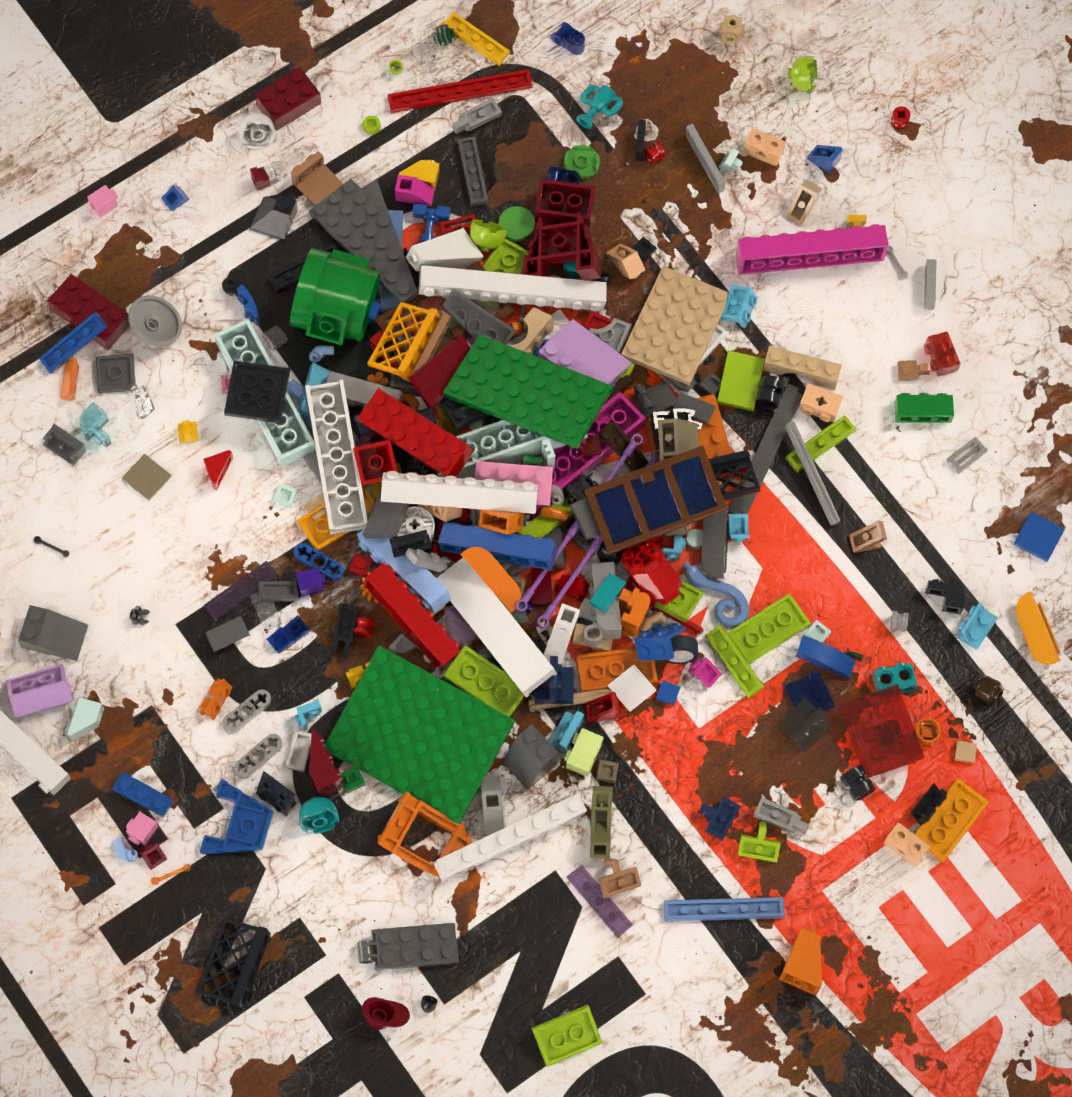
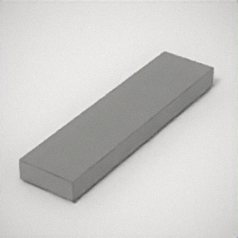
(705, 158)

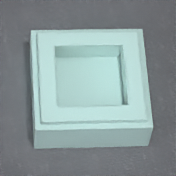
(285, 496)
(818, 632)

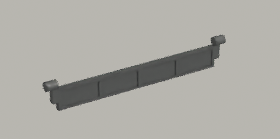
(769, 445)

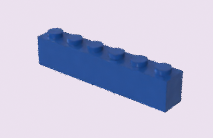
(504, 548)

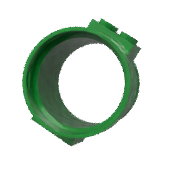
(334, 296)

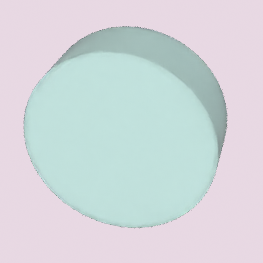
(695, 538)

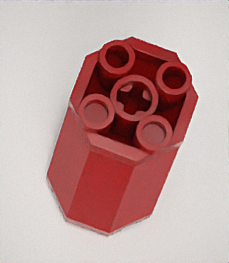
(652, 572)

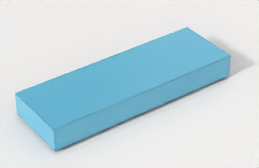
(316, 376)

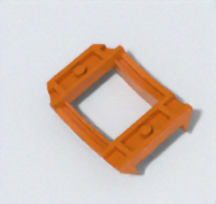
(401, 821)

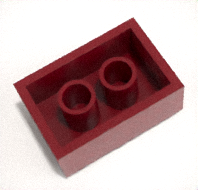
(288, 98)
(561, 201)

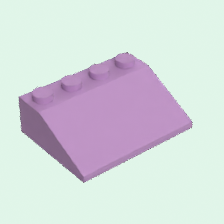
(584, 353)

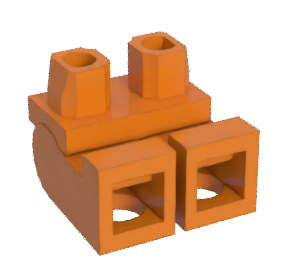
(636, 607)

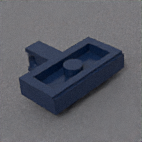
(719, 817)

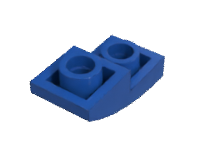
(248, 303)

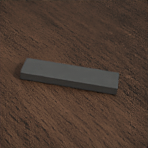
(472, 171)

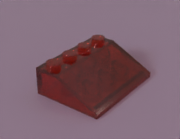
(881, 731)

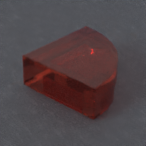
(592, 447)

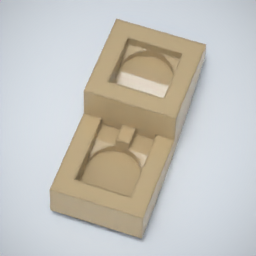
(578, 639)

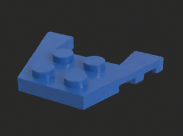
(247, 824)

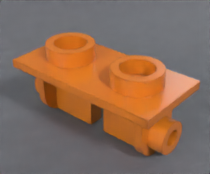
(219, 691)

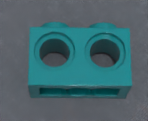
(892, 675)

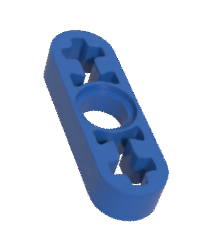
(317, 554)

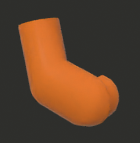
(551, 512)

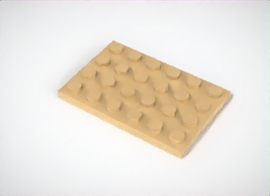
(675, 325)

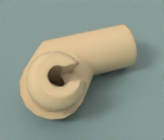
(656, 617)

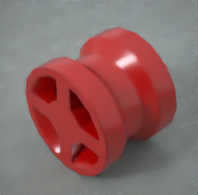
(900, 122)
(654, 153)
(364, 627)

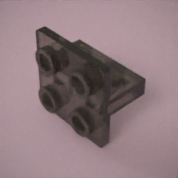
(805, 724)

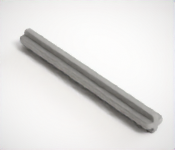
(812, 473)

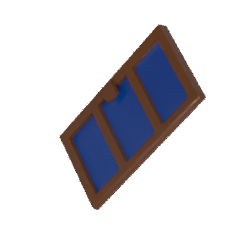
(655, 500)

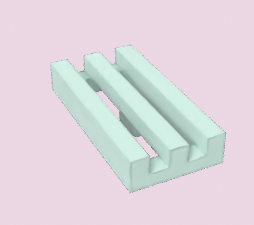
(548, 454)

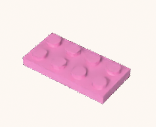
(519, 474)

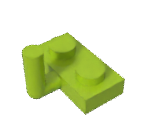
(758, 846)

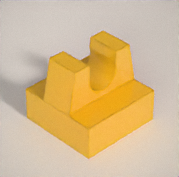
(856, 220)
(187, 432)

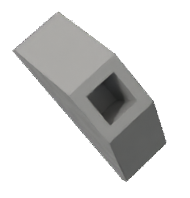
(492, 805)

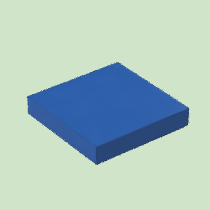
(1039, 536)

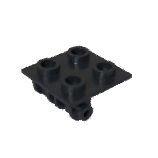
(275, 794)

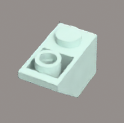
(85, 719)

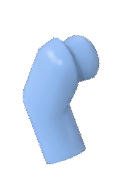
(319, 352)
(124, 853)

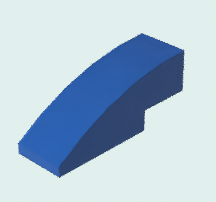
(825, 657)

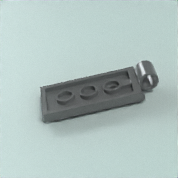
(419, 947)

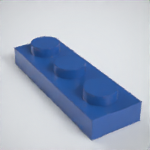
(143, 794)

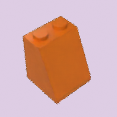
(804, 962)

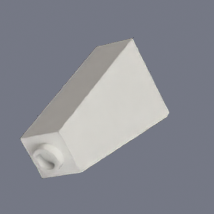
(446, 251)

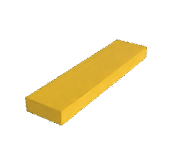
(477, 39)

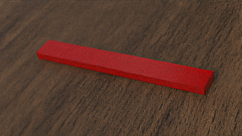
(460, 91)

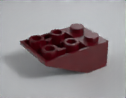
(323, 775)

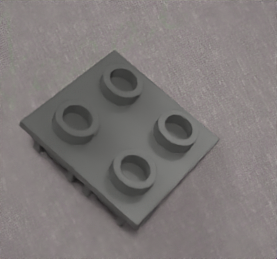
(654, 398)

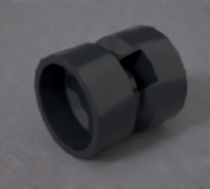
(770, 392)
(859, 785)

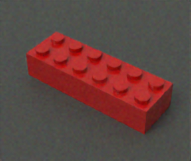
(415, 434)
(411, 616)

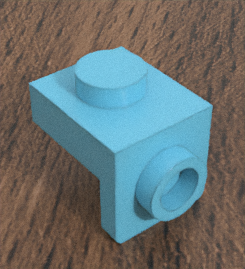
(738, 526)
(675, 553)

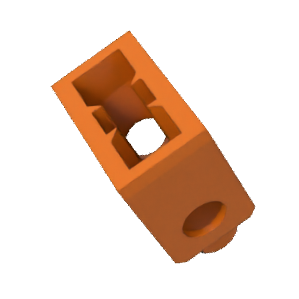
(506, 523)

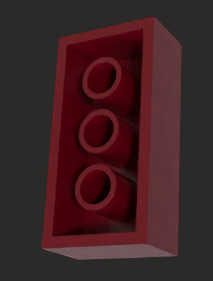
(77, 301)

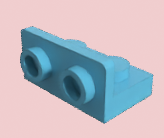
(739, 305)
(977, 627)
(566, 731)

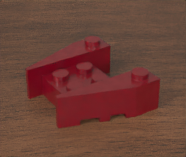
(561, 245)

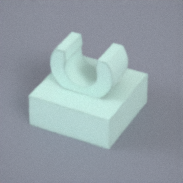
(730, 161)

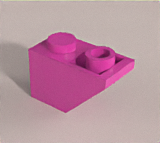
(413, 191)

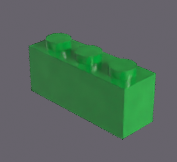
(924, 408)

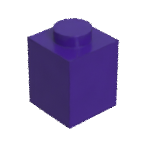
(310, 582)

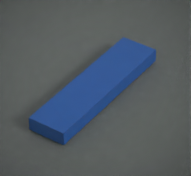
(73, 342)

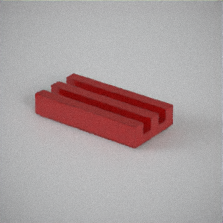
(456, 221)

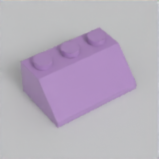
(39, 691)

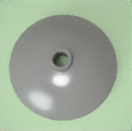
(155, 321)

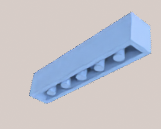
(419, 580)

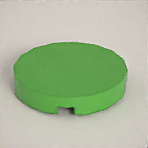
(583, 160)
(518, 222)

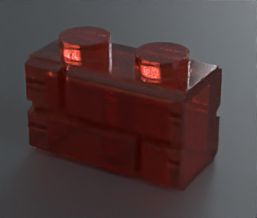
(942, 354)

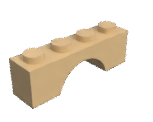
(536, 326)
(820, 371)

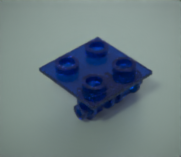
(811, 688)

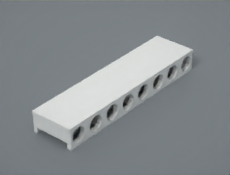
(336, 457)
(496, 627)

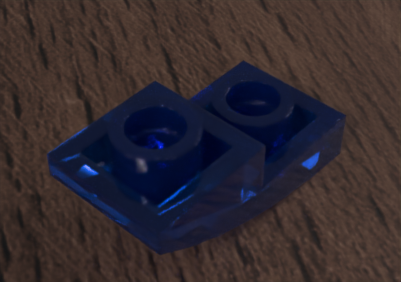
(288, 635)

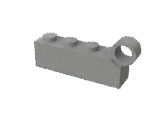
(359, 391)
(606, 624)

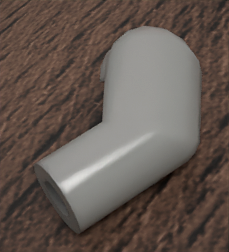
(557, 495)

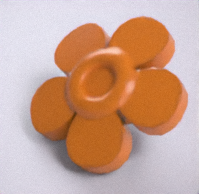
(378, 379)

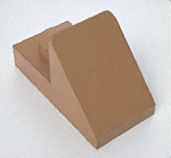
(868, 537)

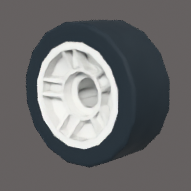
(684, 649)

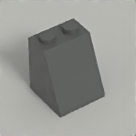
(530, 757)

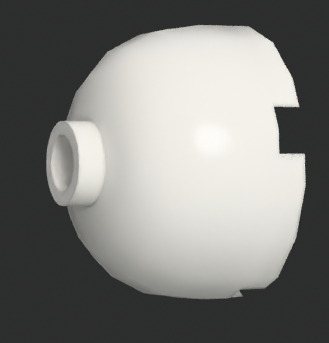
(256, 130)

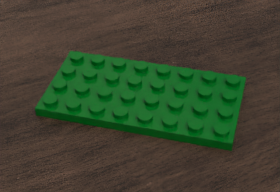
(528, 391)

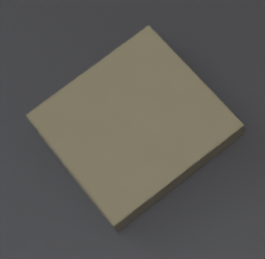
(146, 477)

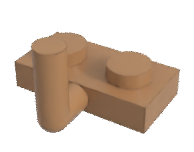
(619, 880)

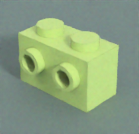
(584, 752)

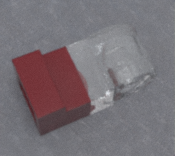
(268, 175)

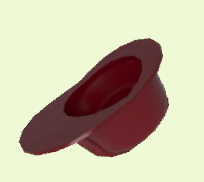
(384, 1013)

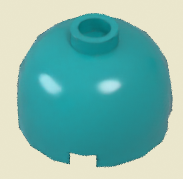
(318, 815)

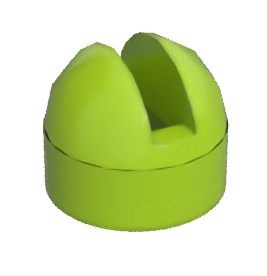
(397, 64)

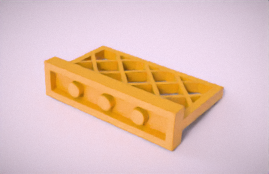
(418, 341)

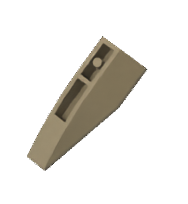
(676, 438)

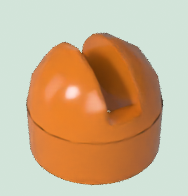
(518, 326)

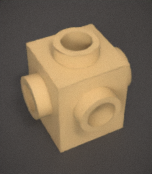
(731, 29)

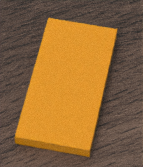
(318, 530)
(952, 820)

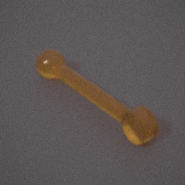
(155, 880)

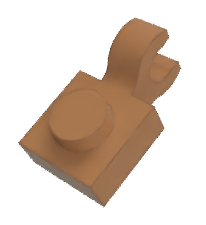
(909, 370)

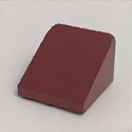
(152, 854)

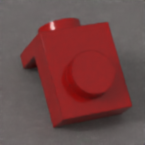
(577, 589)

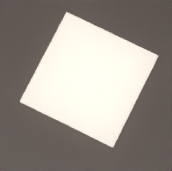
(632, 688)

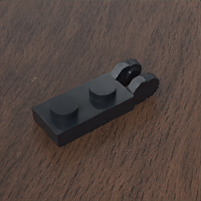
(344, 628)

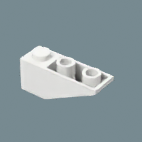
(562, 632)

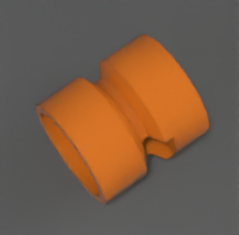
(927, 732)

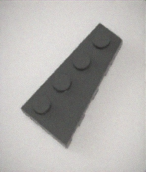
(476, 319)

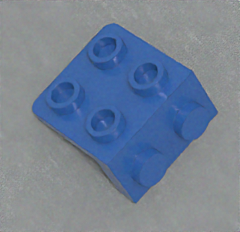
(656, 643)

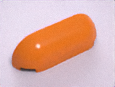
(494, 576)

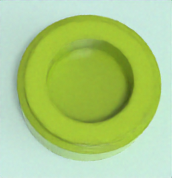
(371, 125)

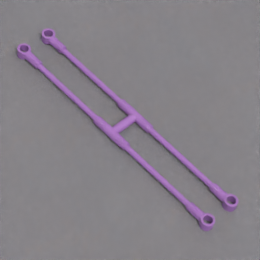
(570, 534)

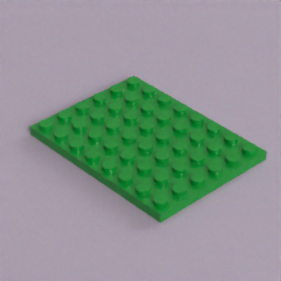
(419, 734)

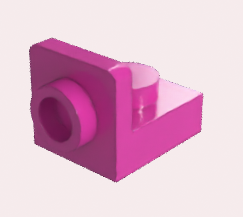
(704, 671)

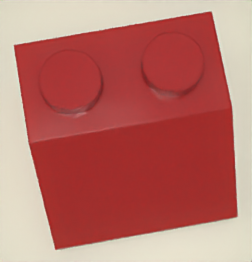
(374, 460)

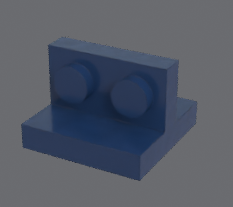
(557, 688)

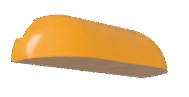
(1037, 630)

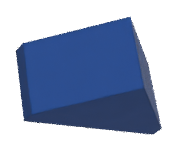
(825, 157)

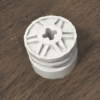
(422, 519)

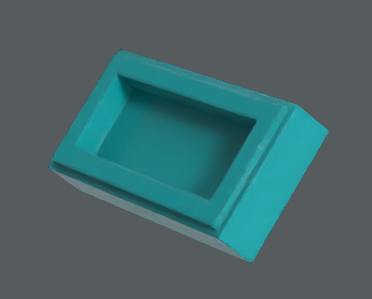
(607, 592)

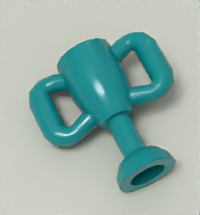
(601, 100)

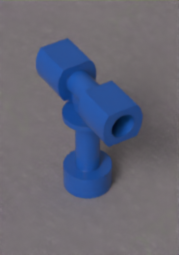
(431, 217)

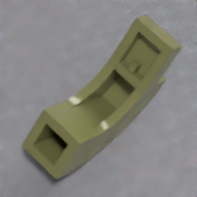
(601, 822)

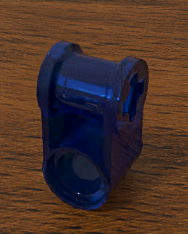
(567, 36)
(563, 175)

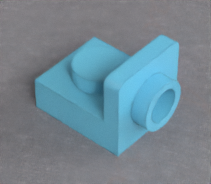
(308, 711)

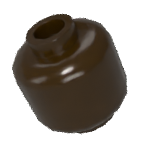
(988, 689)

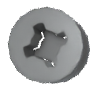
(899, 621)

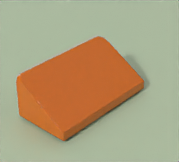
(70, 380)

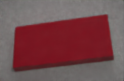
(437, 372)

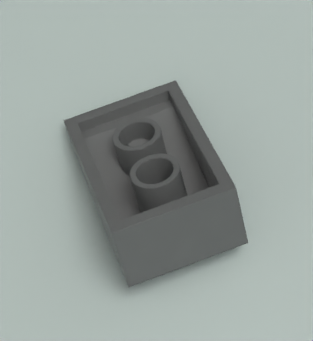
(52, 633)

